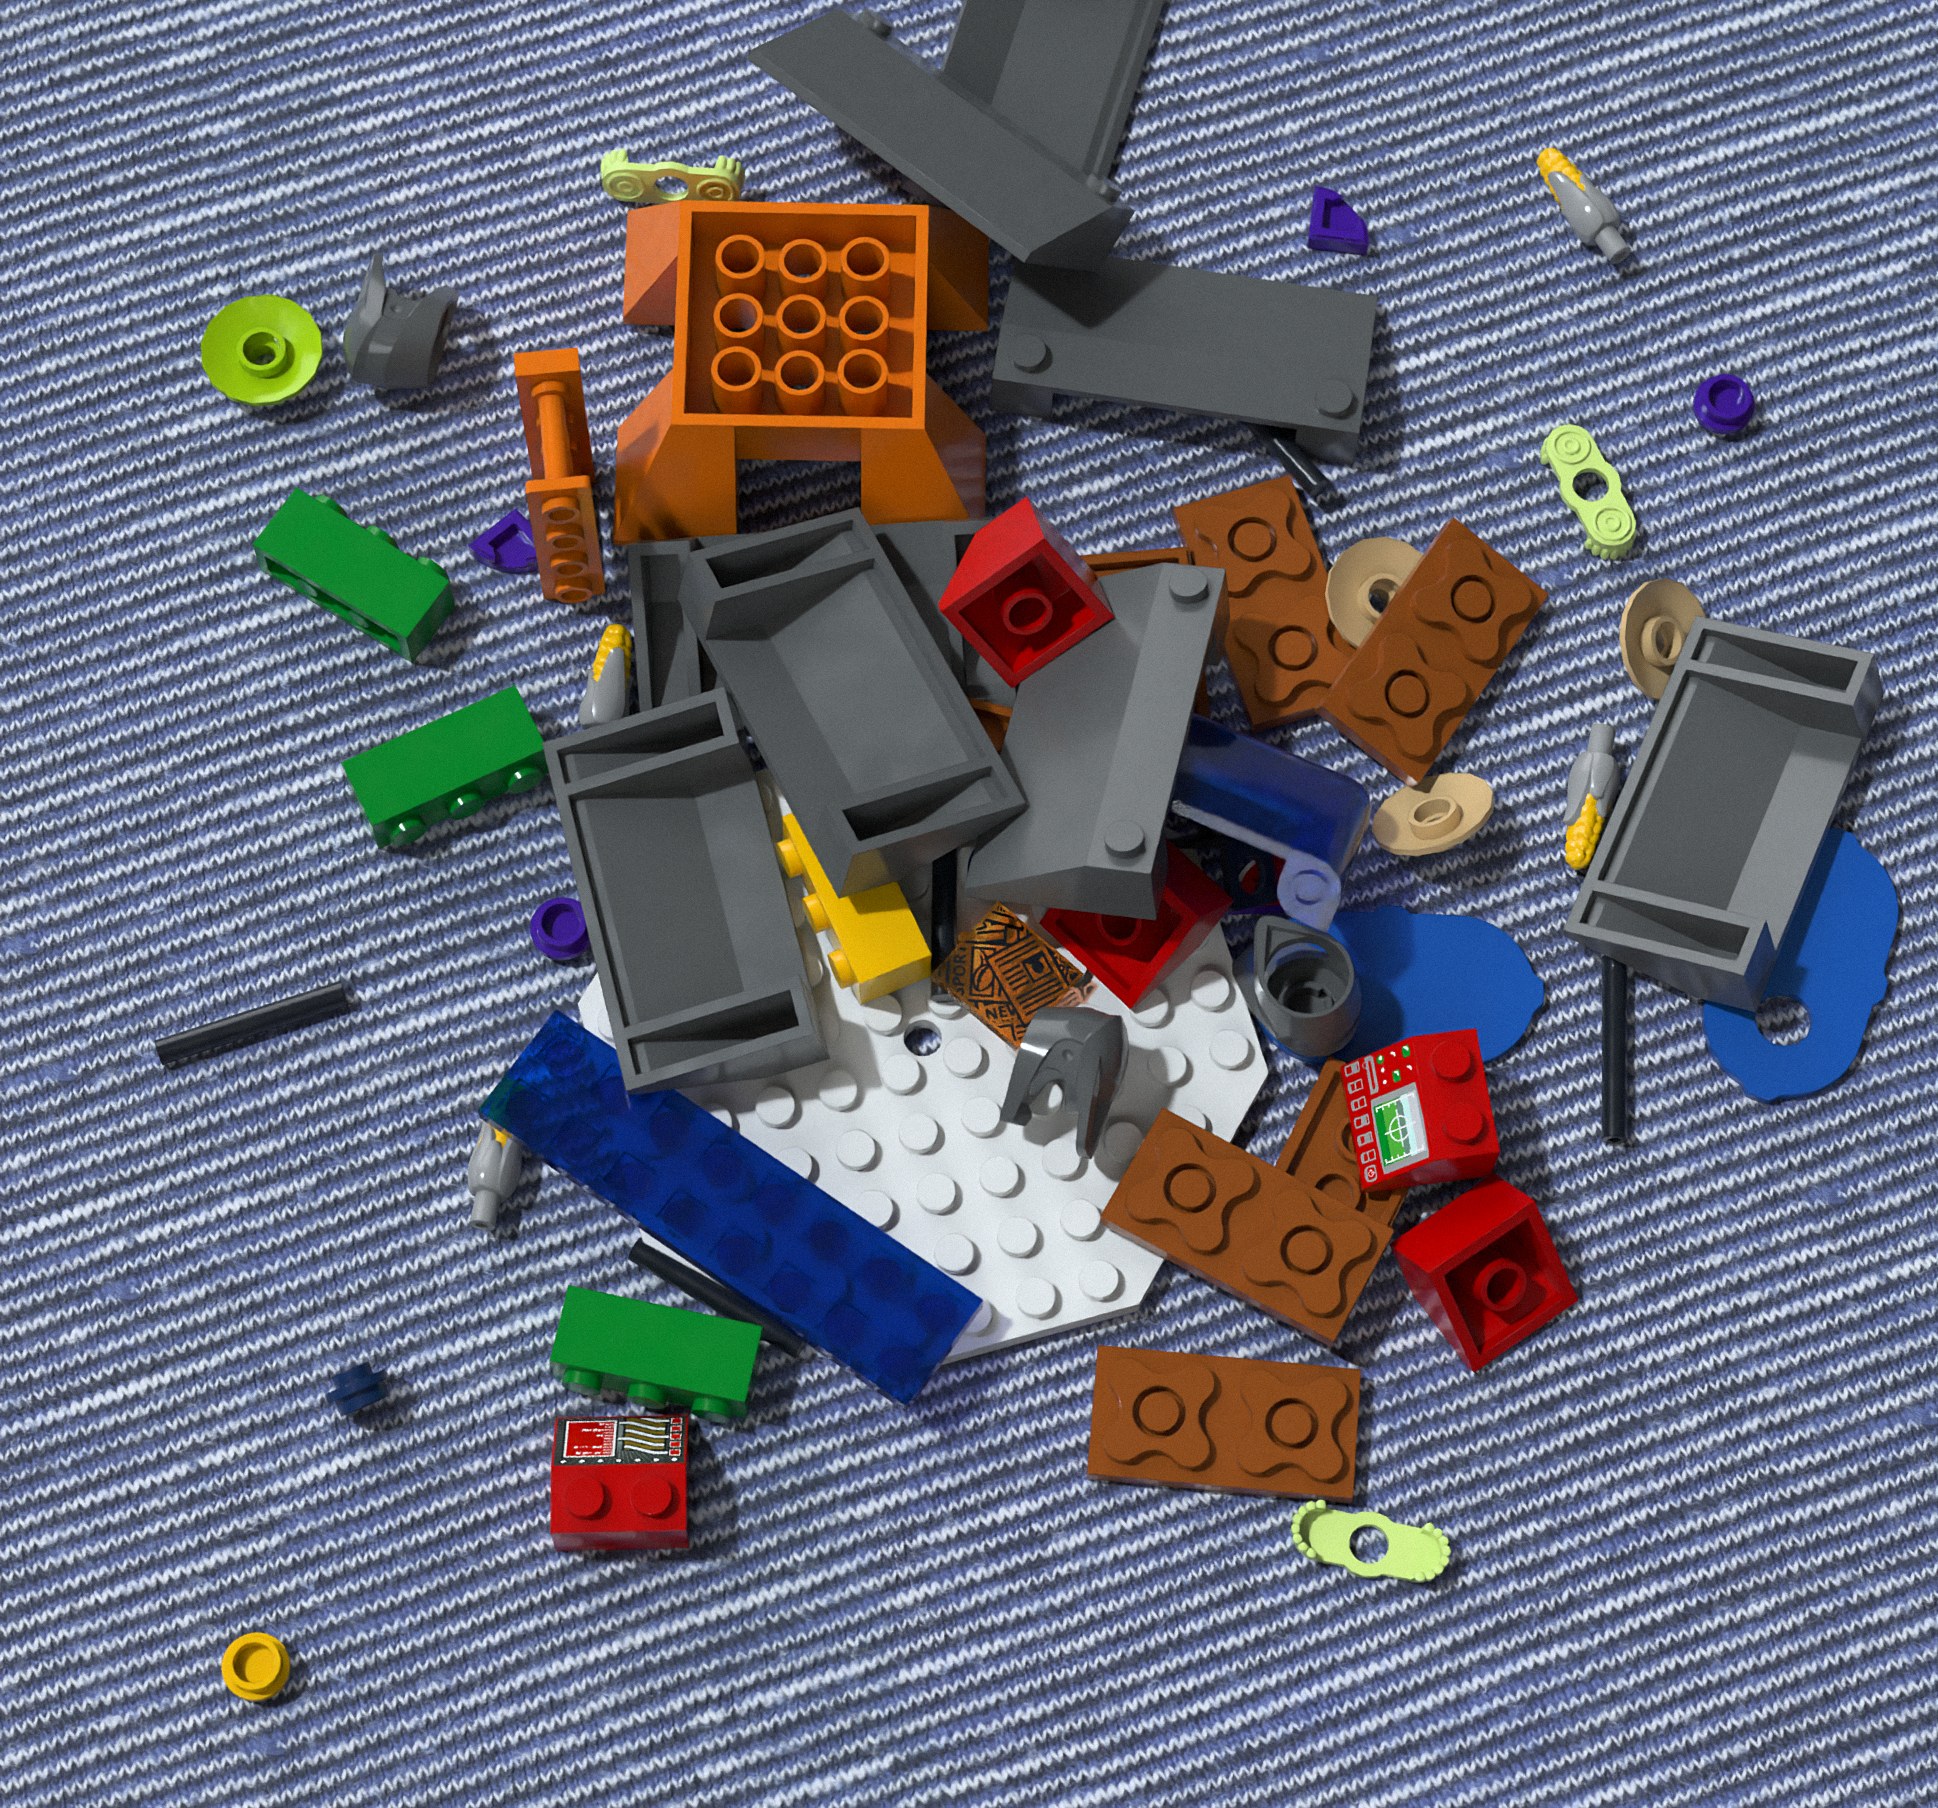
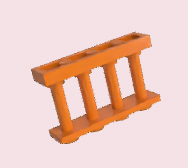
(561, 474)

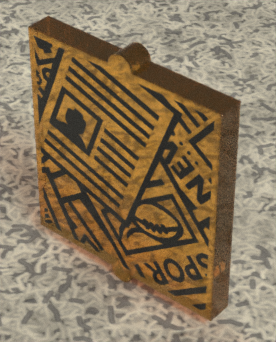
(1005, 974)

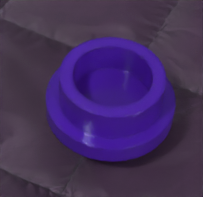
(1723, 404)
(560, 929)

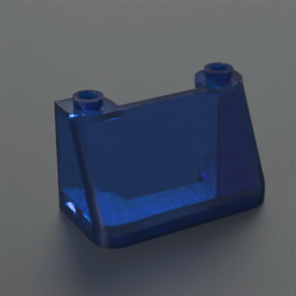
(1279, 806)

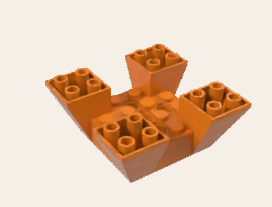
(731, 391)

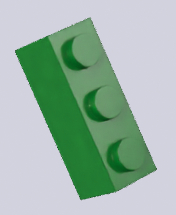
(355, 573)
(447, 768)
(656, 1354)

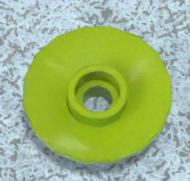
(258, 328)

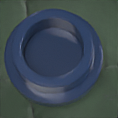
(358, 1388)

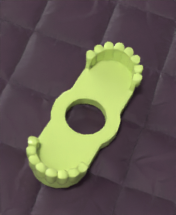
(637, 181)
(1606, 521)
(1411, 1555)

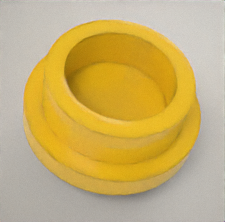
(256, 1667)

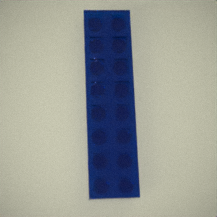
(733, 1212)

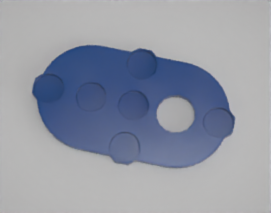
(1829, 966)
(1432, 978)

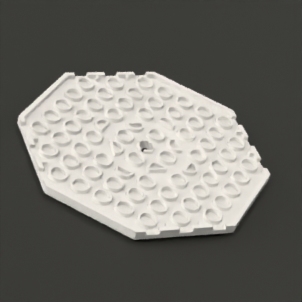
(922, 1136)

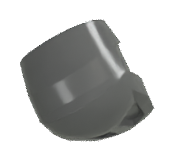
(396, 339)
(1297, 990)
(1085, 1051)

